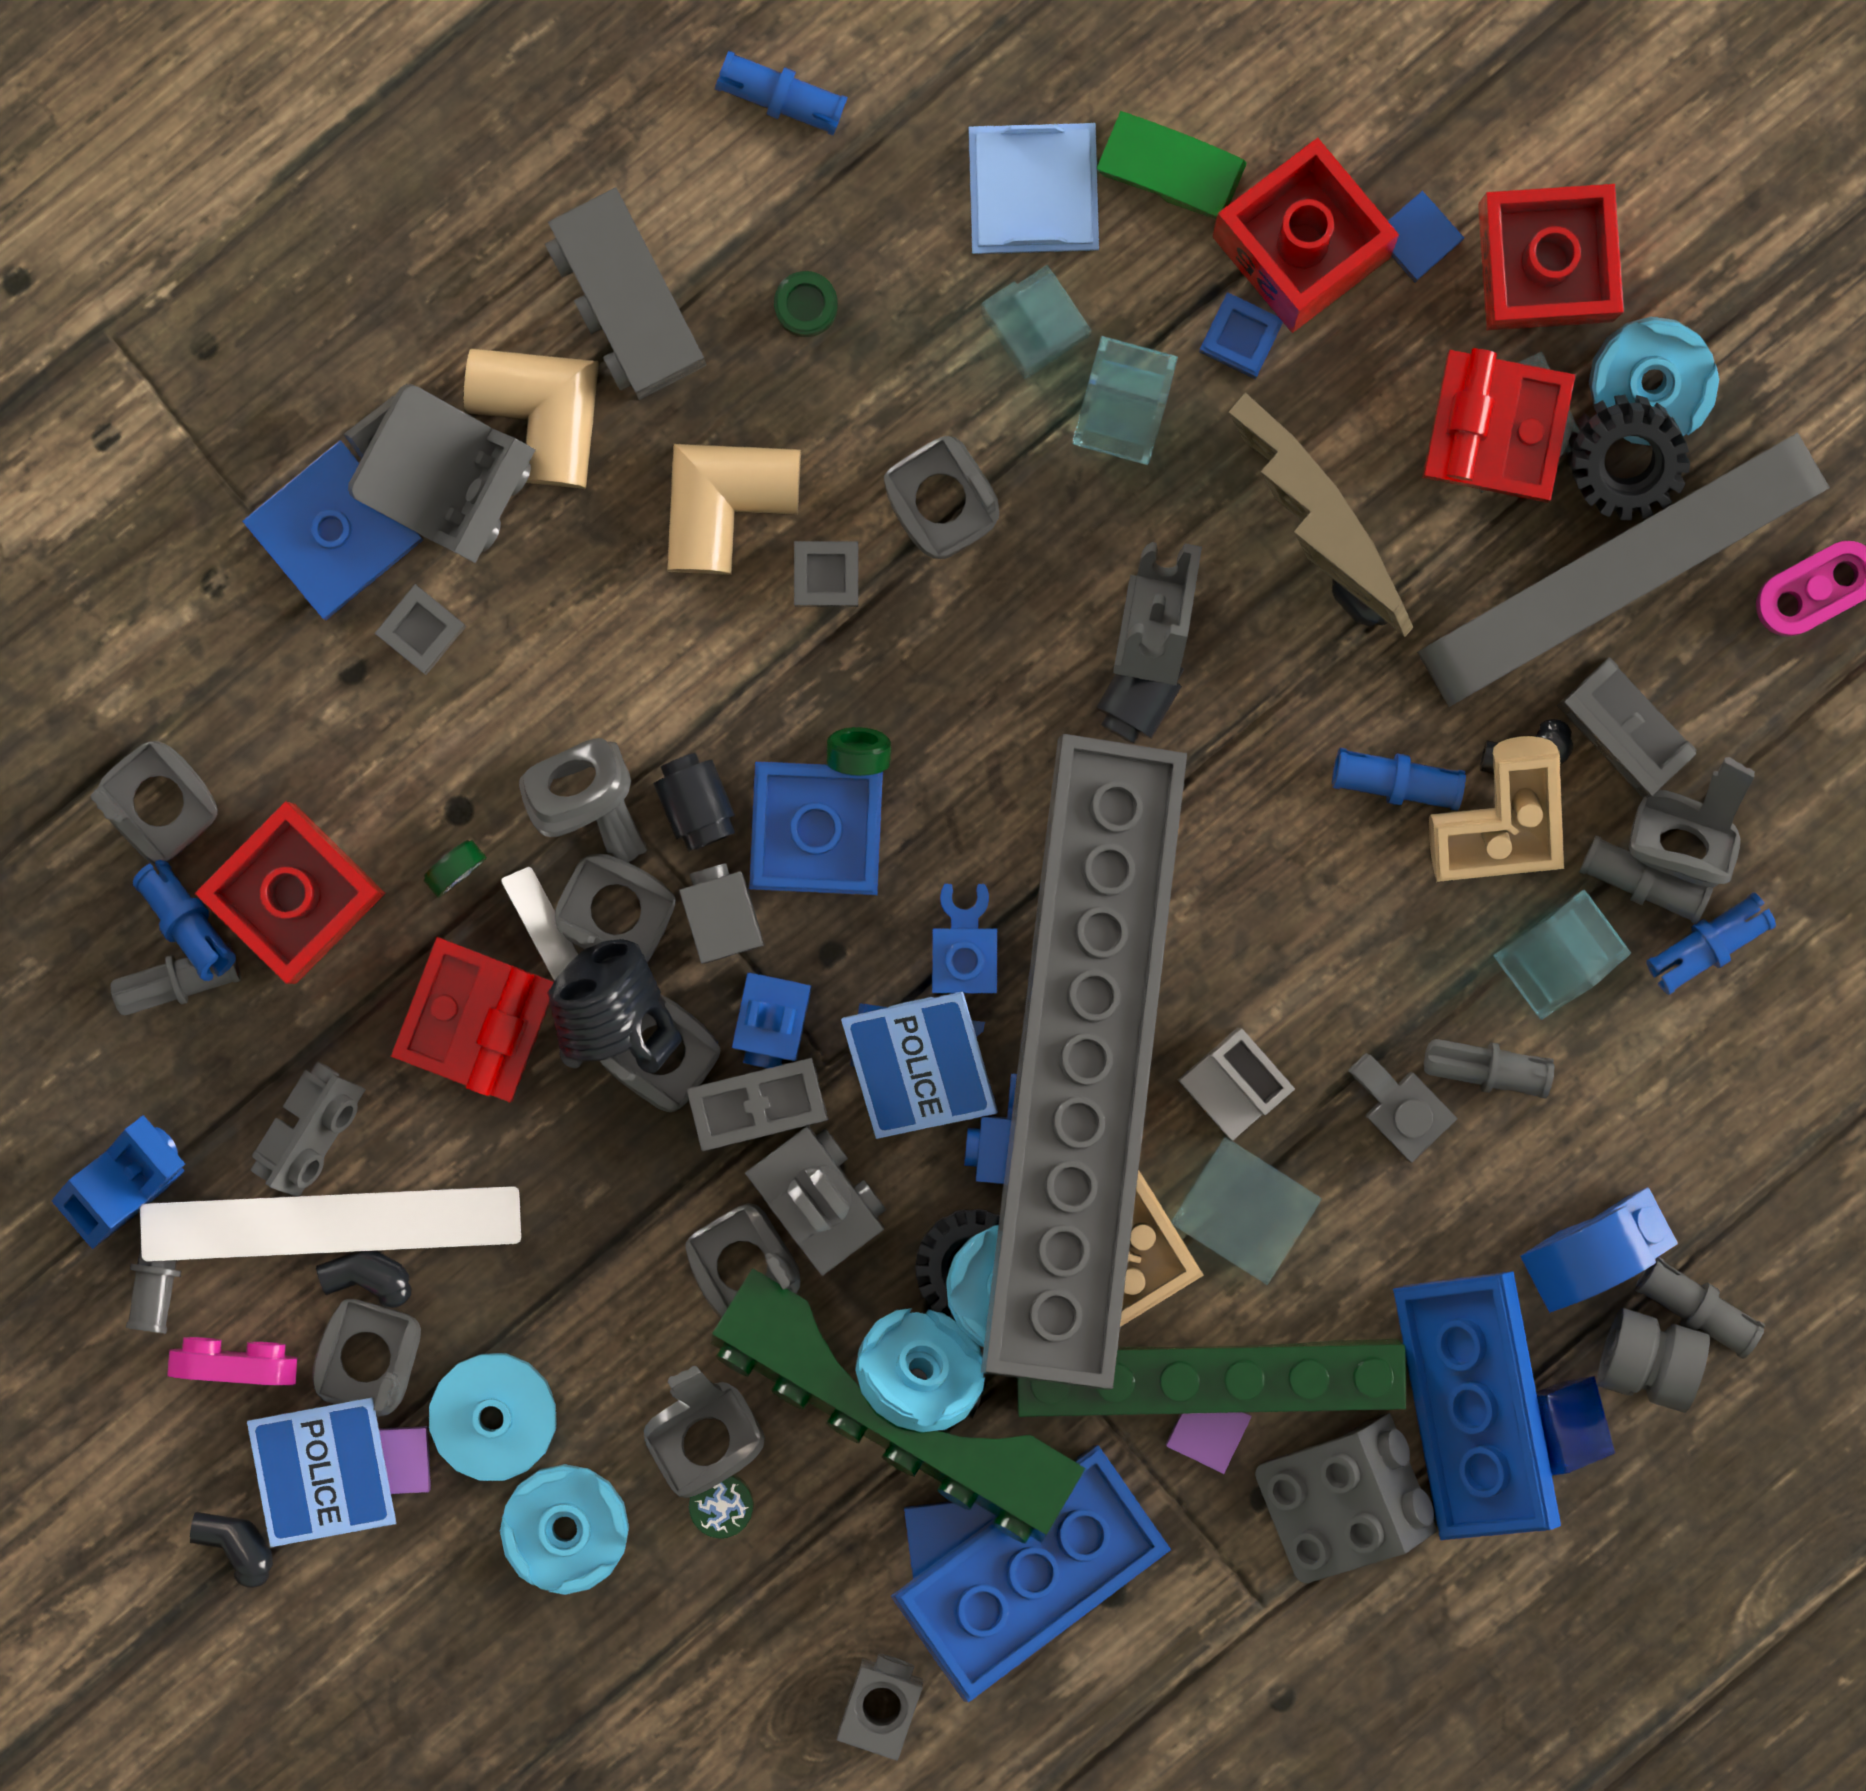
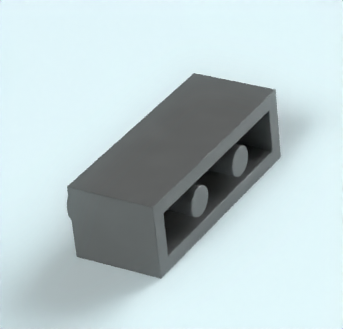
(624, 295)

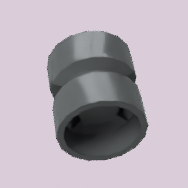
(1660, 1362)

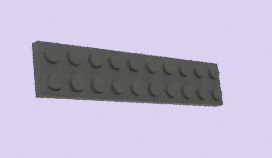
(1084, 1063)

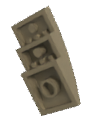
(1329, 527)

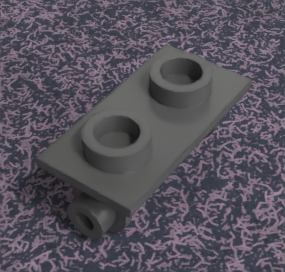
(295, 1156)

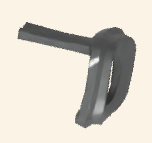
(950, 458)
(117, 795)
(600, 801)
(1707, 821)
(597, 871)
(670, 1090)
(740, 1224)
(356, 1316)
(699, 1400)

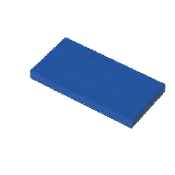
(1477, 1406)
(1006, 1599)

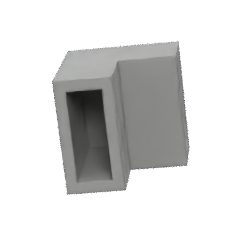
(1236, 1083)

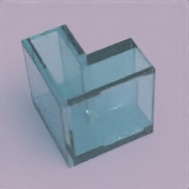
(1035, 321)
(1125, 400)
(1562, 955)

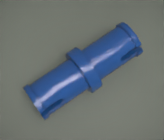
(780, 93)
(1398, 779)
(184, 920)
(1711, 943)

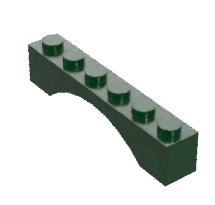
(1234, 1380)
(1009, 1477)

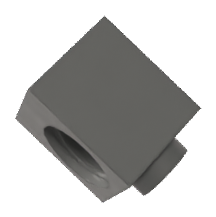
(721, 914)
(872, 1733)

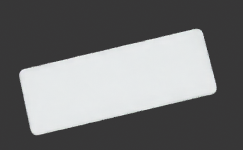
(539, 919)

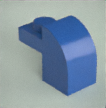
(120, 1181)
(1599, 1251)

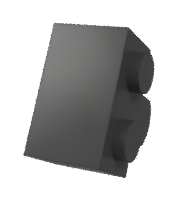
(817, 1198)

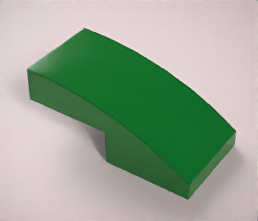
(1171, 165)

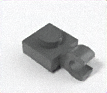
(1405, 1111)

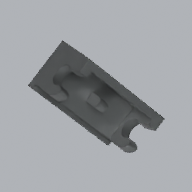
(1157, 616)
(1627, 729)
(757, 1104)

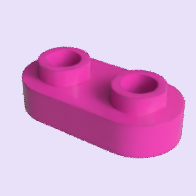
(1814, 588)
(260, 1364)

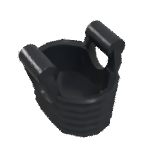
(602, 1005)

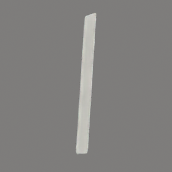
(330, 1223)

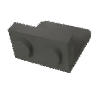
(441, 472)
(1347, 1501)

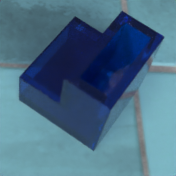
(1574, 1424)

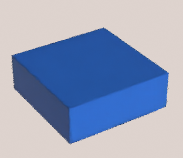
(1423, 236)
(1241, 335)

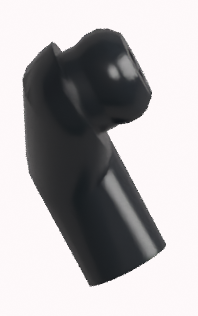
(369, 1270)
(240, 1542)

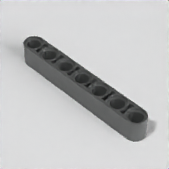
(1623, 569)

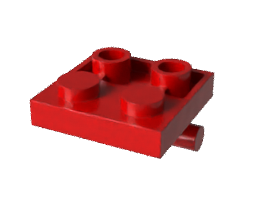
(1498, 425)
(473, 1020)

